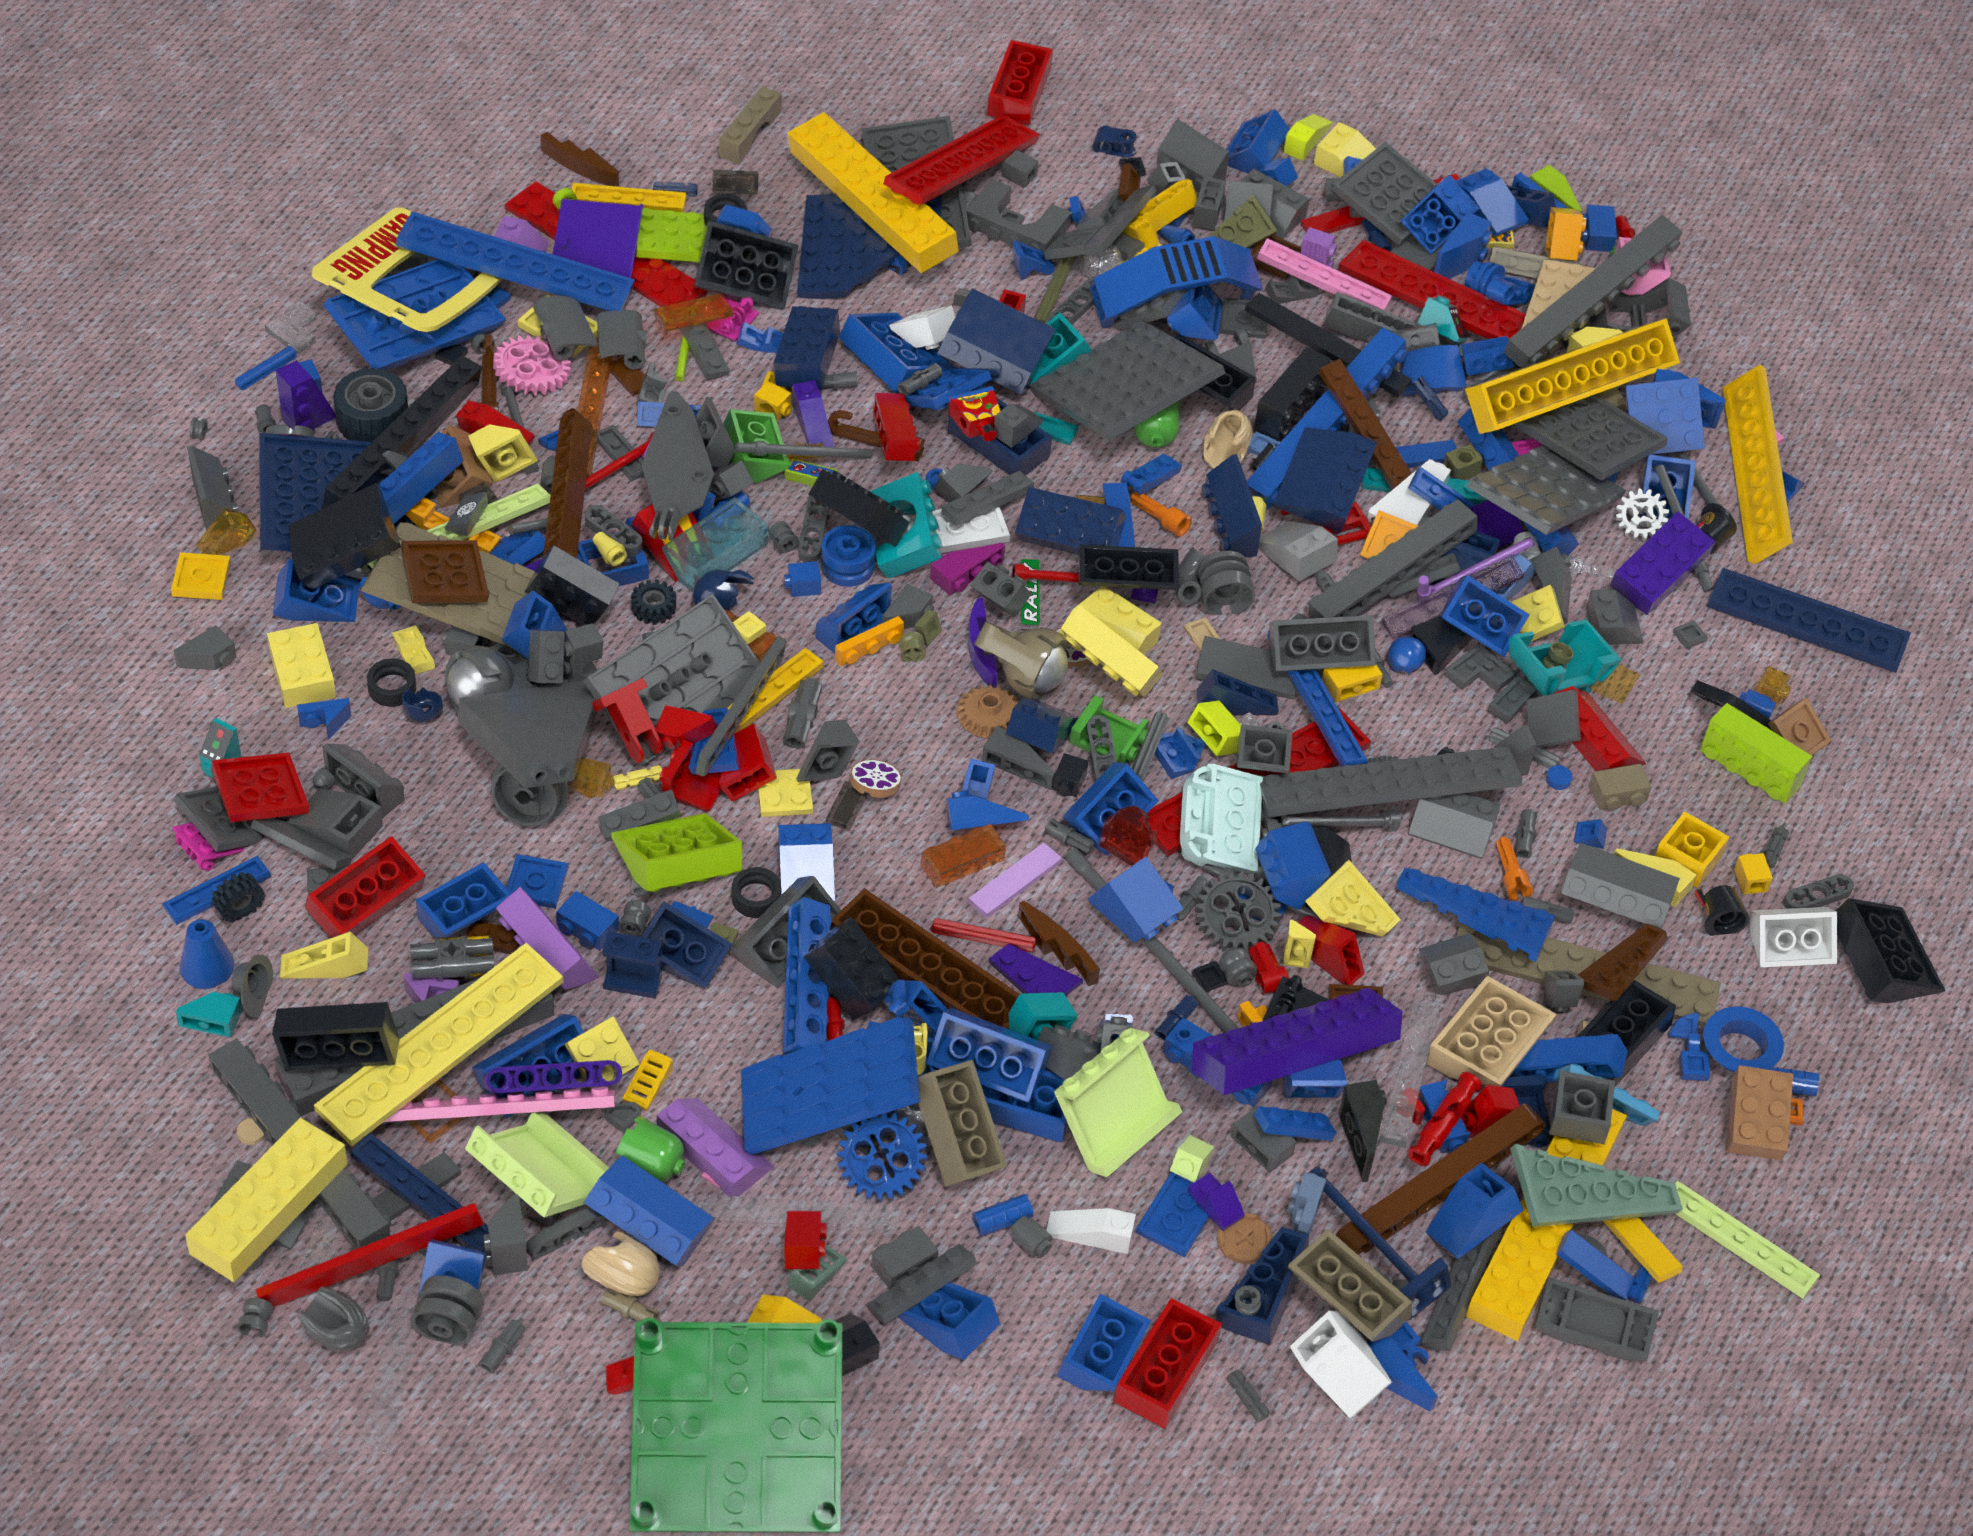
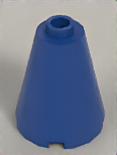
(205, 956)

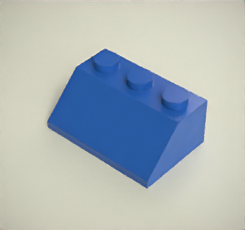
(1257, 142)
(1483, 614)
(855, 616)
(1110, 792)
(1293, 863)
(461, 901)
(1103, 1346)

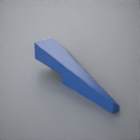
(520, 547)

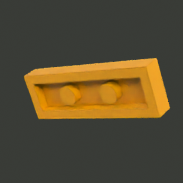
(869, 641)

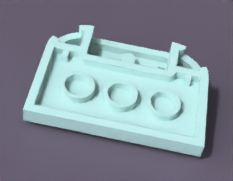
(1221, 818)

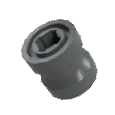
(634, 918)
(256, 1313)

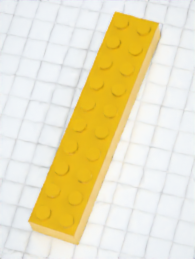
(858, 181)
(1572, 376)
(1528, 1252)

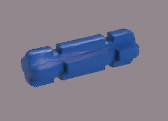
(1639, 1285)

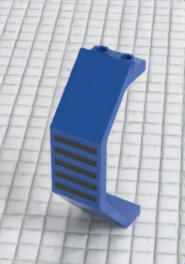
(1172, 269)

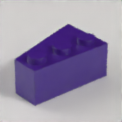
(301, 398)

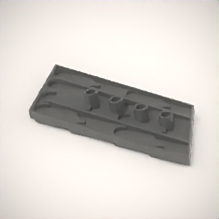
(1545, 489)
(687, 664)

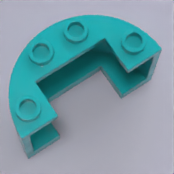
(1591, 660)

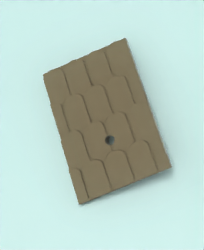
(487, 619)

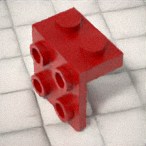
(688, 788)

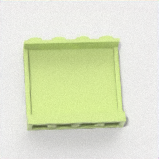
(1115, 1103)
(539, 1163)

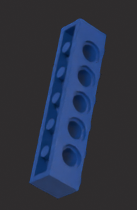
(805, 991)

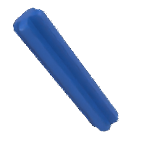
(265, 368)

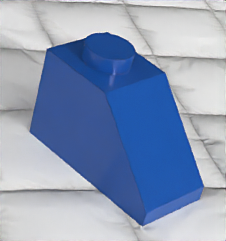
(743, 220)

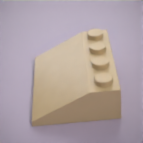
(1489, 1034)

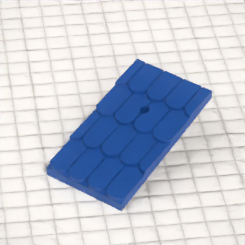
(389, 342)
(829, 1085)

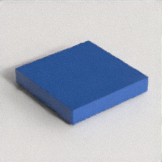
(538, 878)

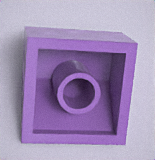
(520, 232)

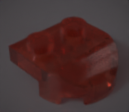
(1128, 835)

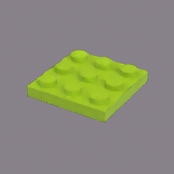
(670, 235)

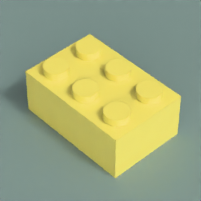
(301, 665)

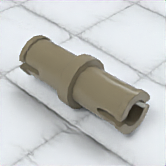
(628, 1306)

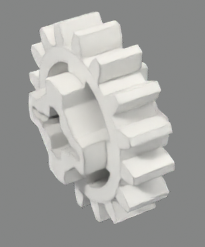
(1648, 521)

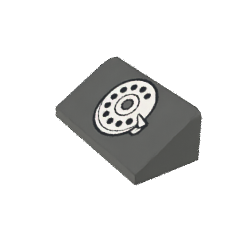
(467, 513)

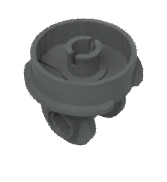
(523, 808)

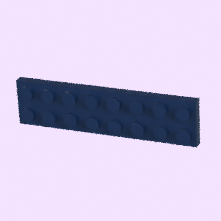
(1809, 620)

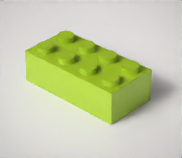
(1755, 753)

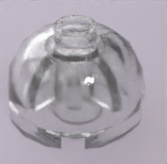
(1099, 263)

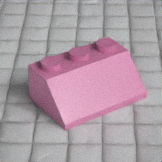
(1655, 276)

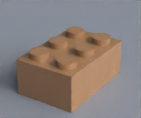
(1759, 1112)

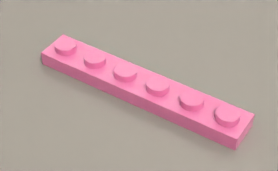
(1320, 274)

